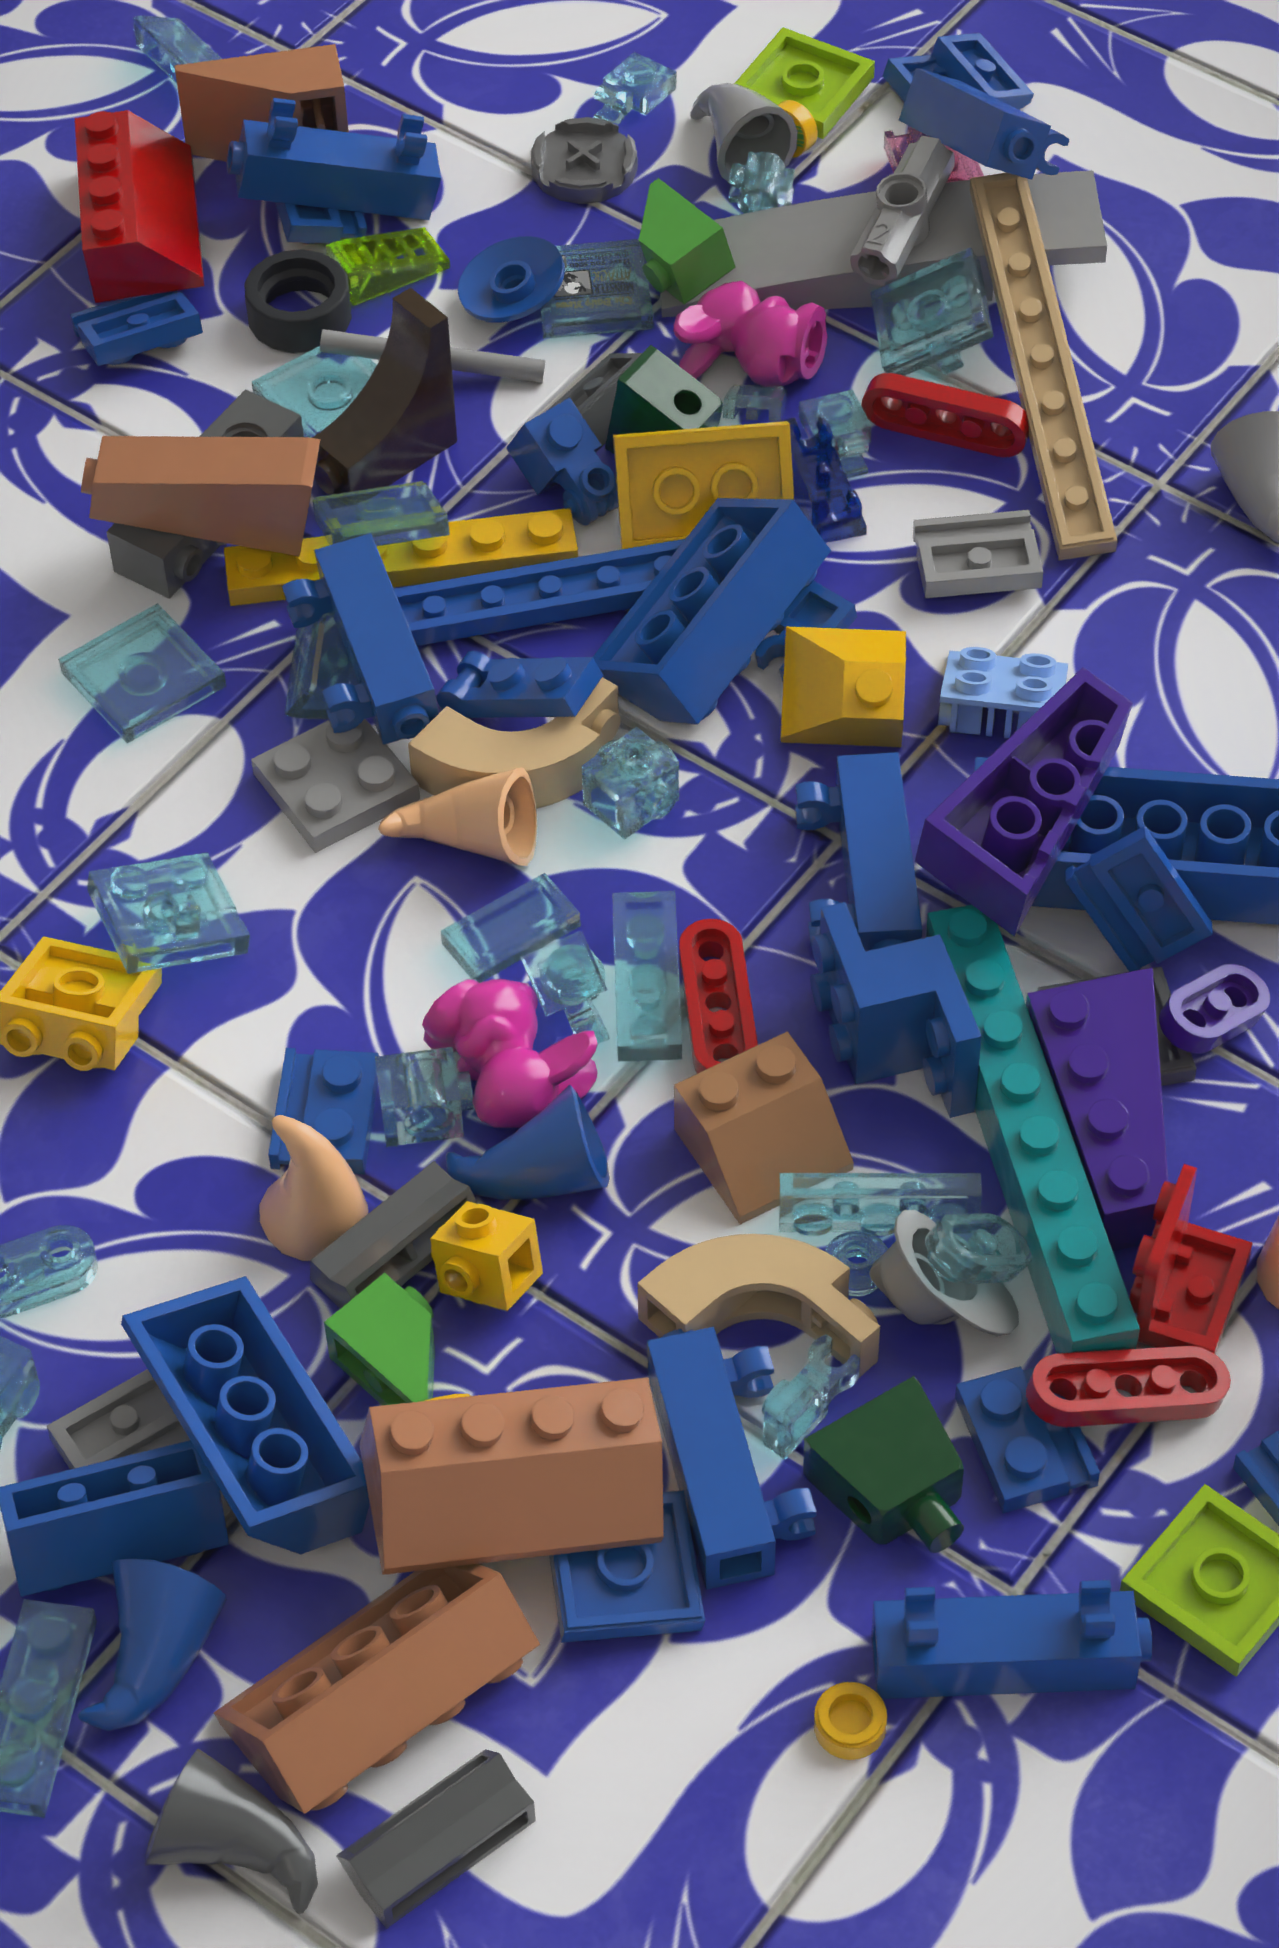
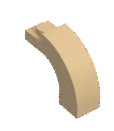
(460, 751)
(759, 1279)

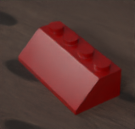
(136, 207)

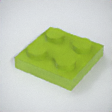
(810, 73)
(1212, 1580)

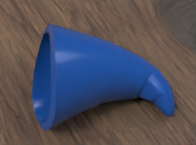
(544, 1158)
(162, 1628)

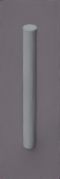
(461, 359)

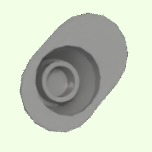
(926, 1296)

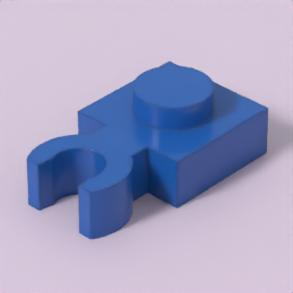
(812, 608)

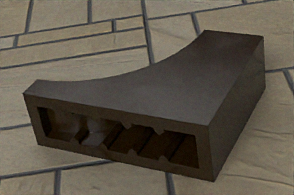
(402, 410)

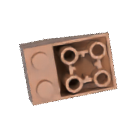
(226, 91)

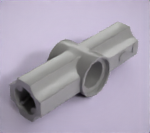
(902, 211)

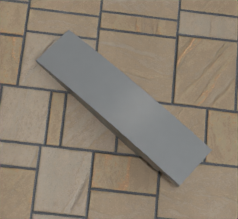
(807, 246)

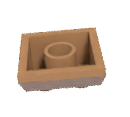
(758, 1120)

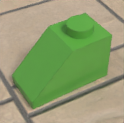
(681, 245)
(385, 1342)

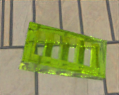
(374, 266)

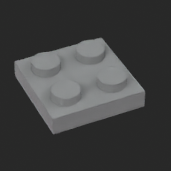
(335, 781)

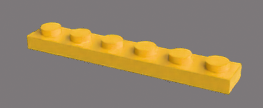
(469, 550)

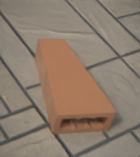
(207, 487)

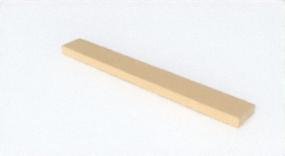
(1043, 367)

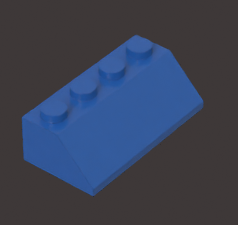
(711, 607)
(253, 1416)

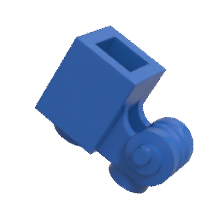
(562, 451)

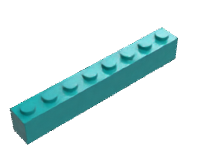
(1035, 1149)

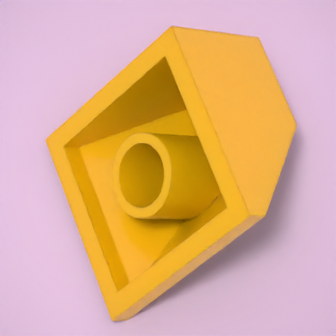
(843, 686)

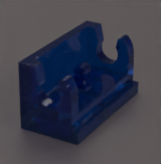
(822, 485)

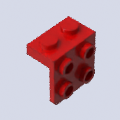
(1185, 1274)

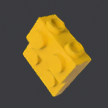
(74, 1005)

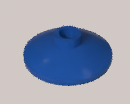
(511, 279)

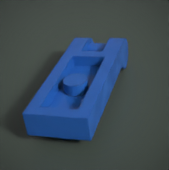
(520, 686)

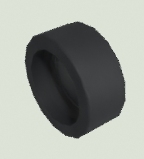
(296, 272)

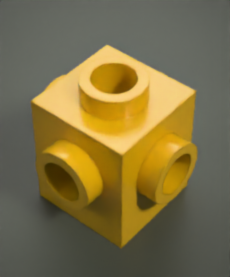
(486, 1255)

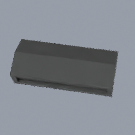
(390, 1237)
(438, 1837)

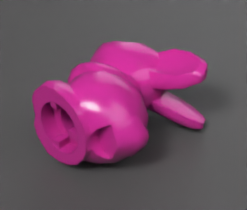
(767, 336)
(494, 1034)

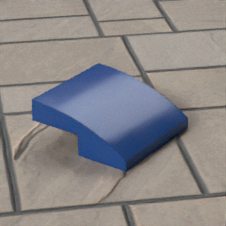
(965, 59)

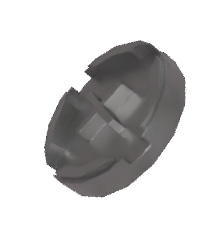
(584, 161)

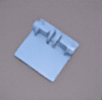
(982, 679)

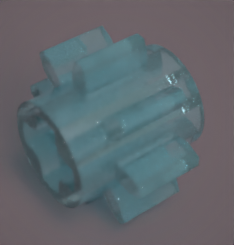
(761, 183)

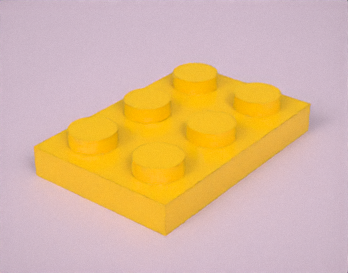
(677, 475)

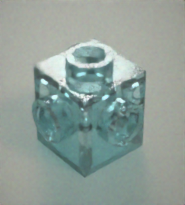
(631, 782)

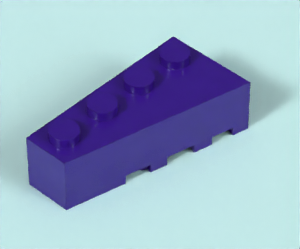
(1020, 806)
(1108, 1081)

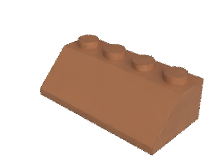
(514, 1475)
(378, 1682)

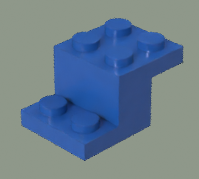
(896, 1010)

